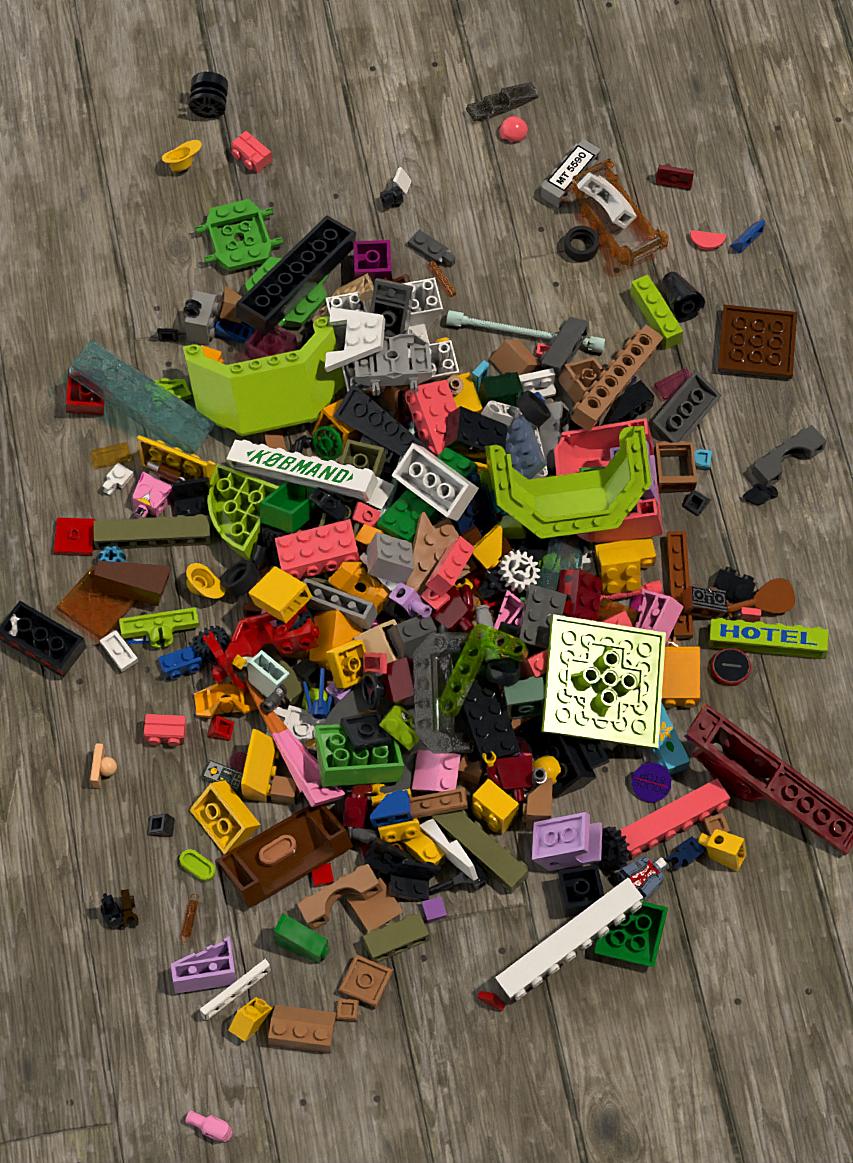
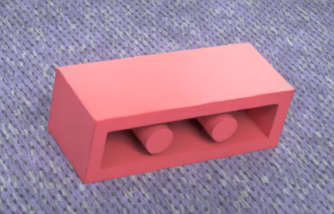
(450, 566)

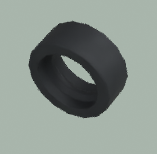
(581, 255)
(533, 408)
(240, 578)

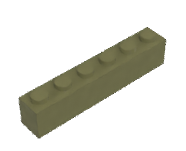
(152, 532)
(483, 848)

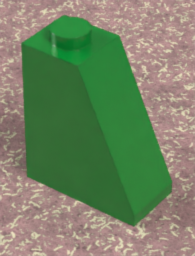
(300, 939)

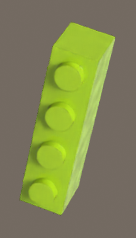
(656, 311)

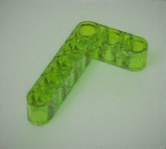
(474, 663)

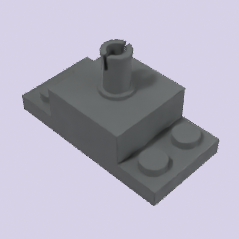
(394, 303)

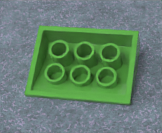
(343, 766)

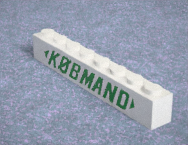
(302, 469)

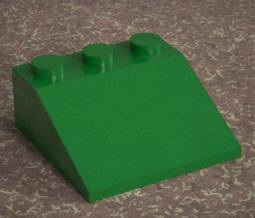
(636, 937)

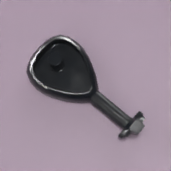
(506, 670)

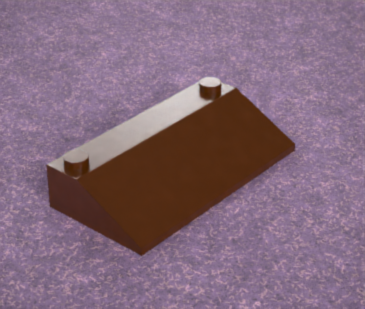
(317, 839)

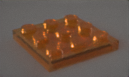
(94, 608)

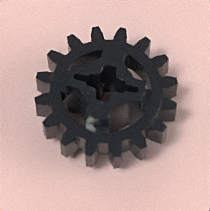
(614, 849)

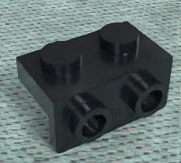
(736, 586)

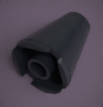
(682, 297)

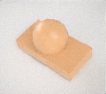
(101, 766)

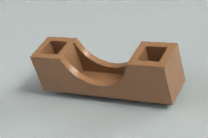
(318, 906)

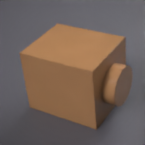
(284, 790)

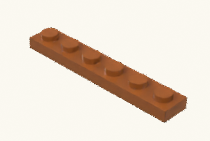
(679, 579)

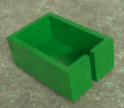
(288, 507)

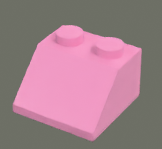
(435, 772)

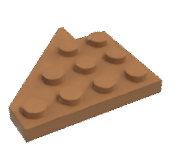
(428, 549)

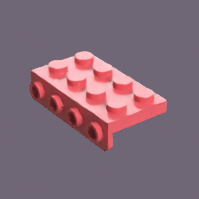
(430, 412)
(317, 549)

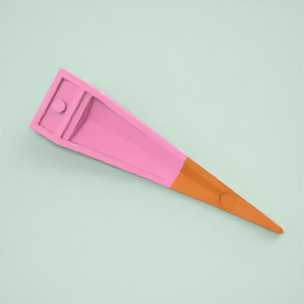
(298, 759)

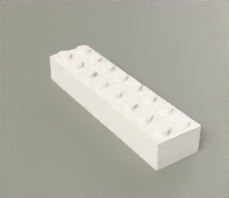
(569, 939)

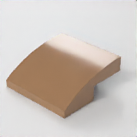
(376, 909)

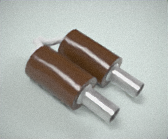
(166, 472)

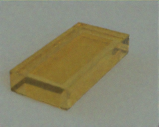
(111, 455)

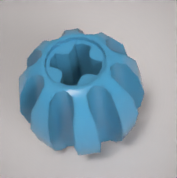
(112, 554)

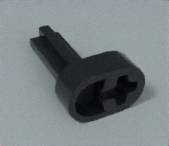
(110, 908)

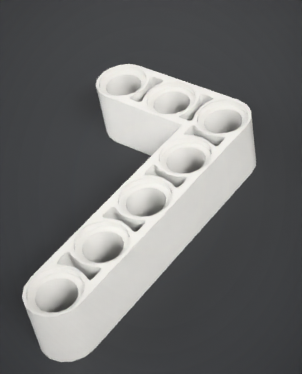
(507, 414)

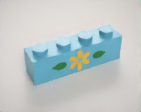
(670, 749)

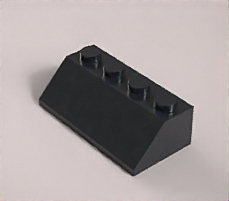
(574, 768)

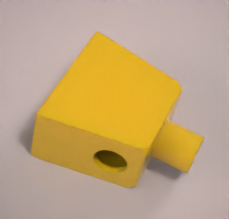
(724, 848)

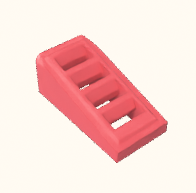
(375, 662)

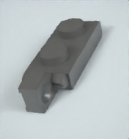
(431, 248)

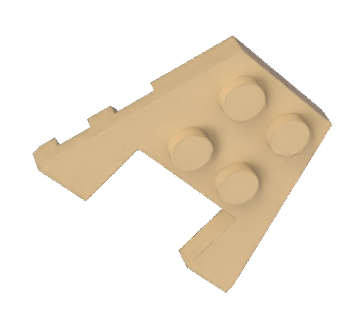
(362, 284)

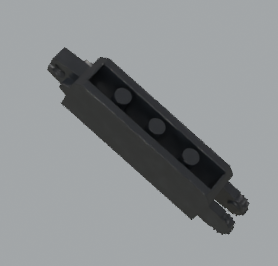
(493, 586)

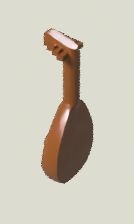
(772, 597)

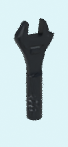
(461, 878)

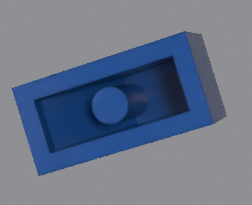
(393, 809)

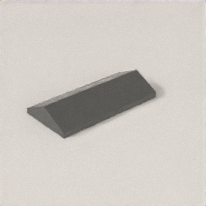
(686, 409)

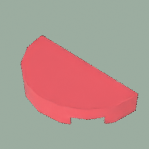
(706, 240)

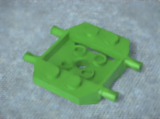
(234, 254)
(305, 308)

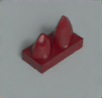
(674, 176)

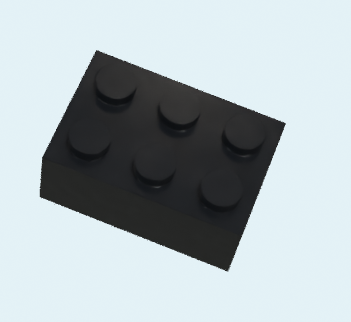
(470, 433)

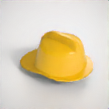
(182, 156)
(203, 582)

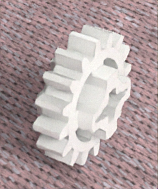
(518, 571)

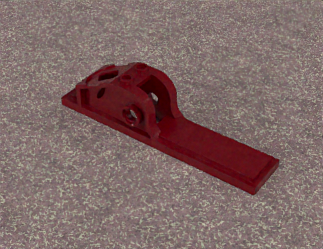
(785, 785)

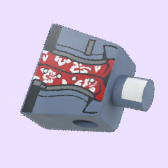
(644, 875)

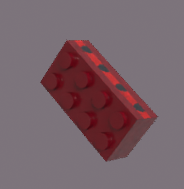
(582, 593)

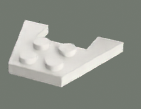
(362, 337)

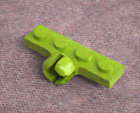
(159, 625)

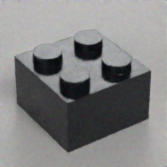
(579, 888)

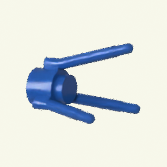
(319, 708)

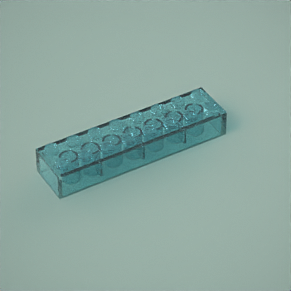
(141, 398)

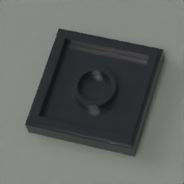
(365, 732)

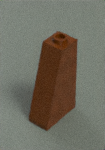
(131, 580)

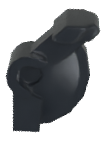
(760, 494)

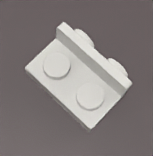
(539, 382)

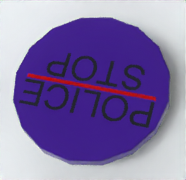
(651, 782)

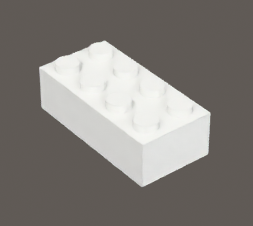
(435, 482)

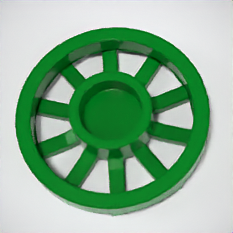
(328, 443)

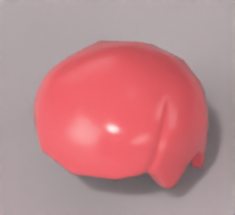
(513, 129)

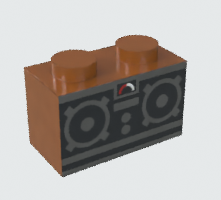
(704, 601)

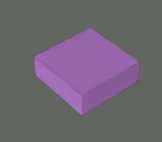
(434, 909)

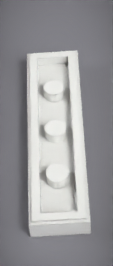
(235, 990)

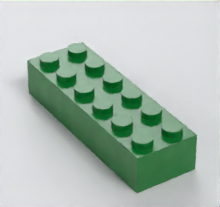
(403, 515)

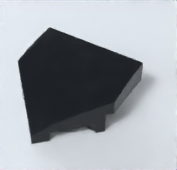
(384, 857)

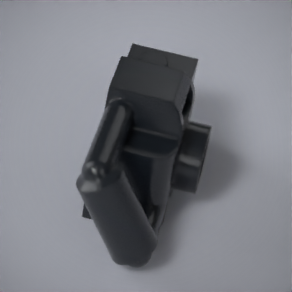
(329, 504)

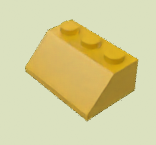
(259, 767)
(224, 816)

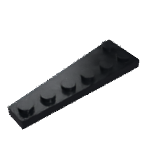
(373, 421)

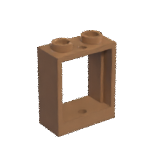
(676, 483)

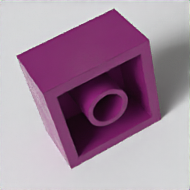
(372, 258)

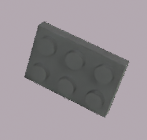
(537, 613)

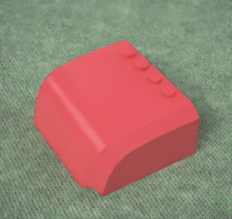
(592, 449)

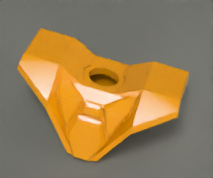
(357, 572)
(210, 700)

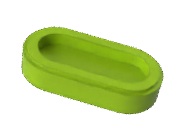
(197, 865)

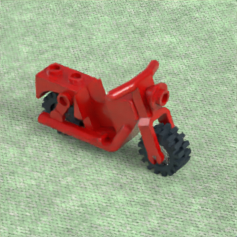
(250, 636)

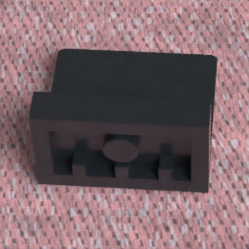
(191, 496)
(411, 879)

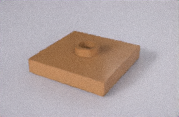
(366, 981)

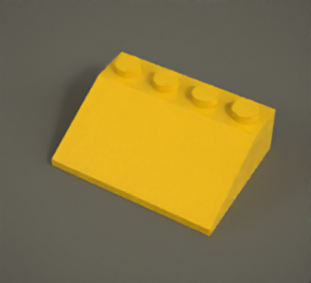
(159, 452)

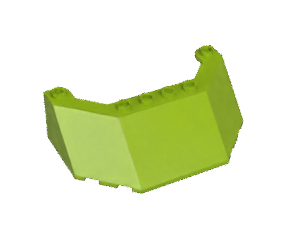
(269, 389)
(575, 500)

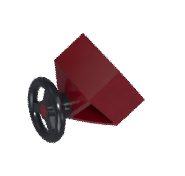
(395, 685)

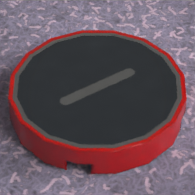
(731, 666)

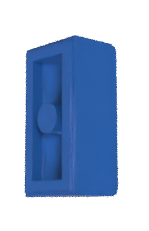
(748, 236)

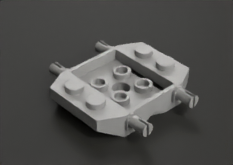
(397, 370)

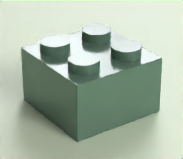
(524, 698)

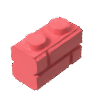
(251, 152)
(165, 729)

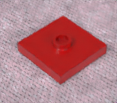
(74, 536)

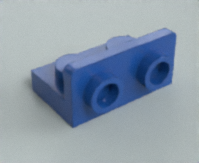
(180, 663)

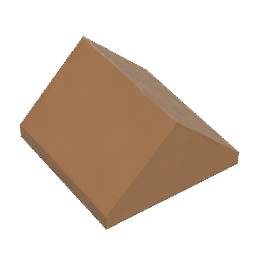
(514, 357)

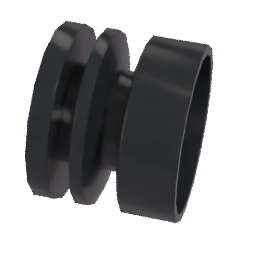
(208, 94)

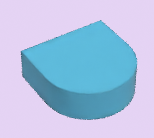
(702, 459)

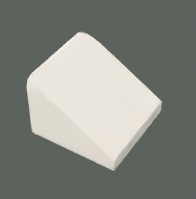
(402, 180)

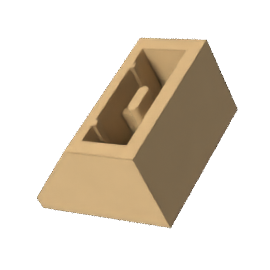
(379, 641)

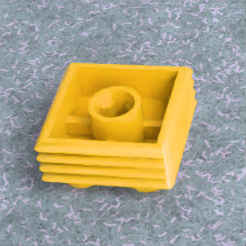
(347, 663)

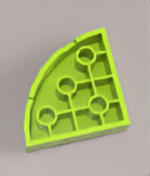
(236, 508)

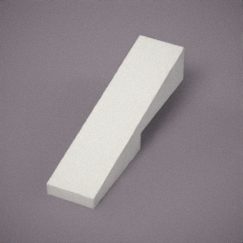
(453, 850)

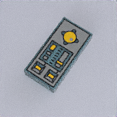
(218, 772)

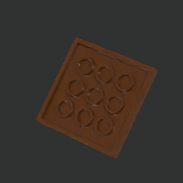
(757, 341)

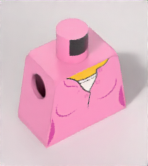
(151, 496)

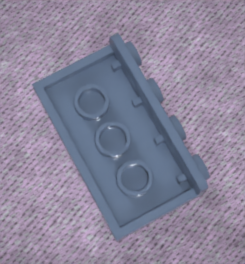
(524, 448)

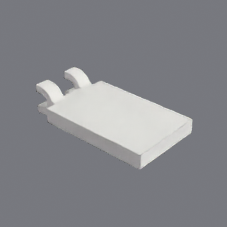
(299, 723)

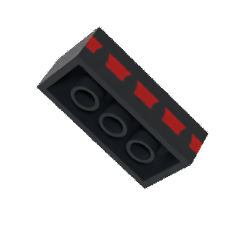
(41, 639)

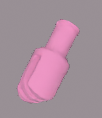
(210, 1126)

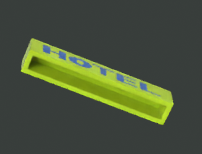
(768, 638)

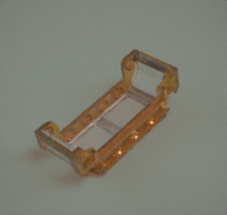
(625, 244)

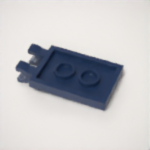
(479, 510)

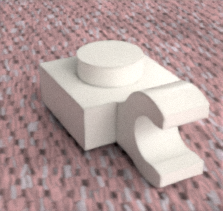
(119, 477)

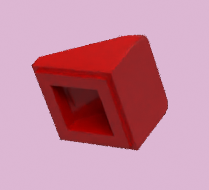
(220, 728)

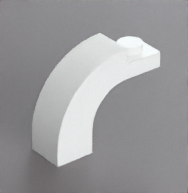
(609, 197)

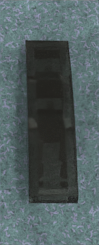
(502, 102)

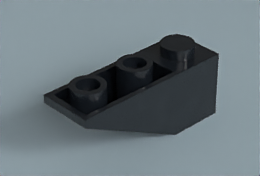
(633, 402)

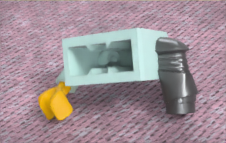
(265, 676)

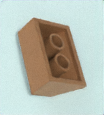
(302, 1028)

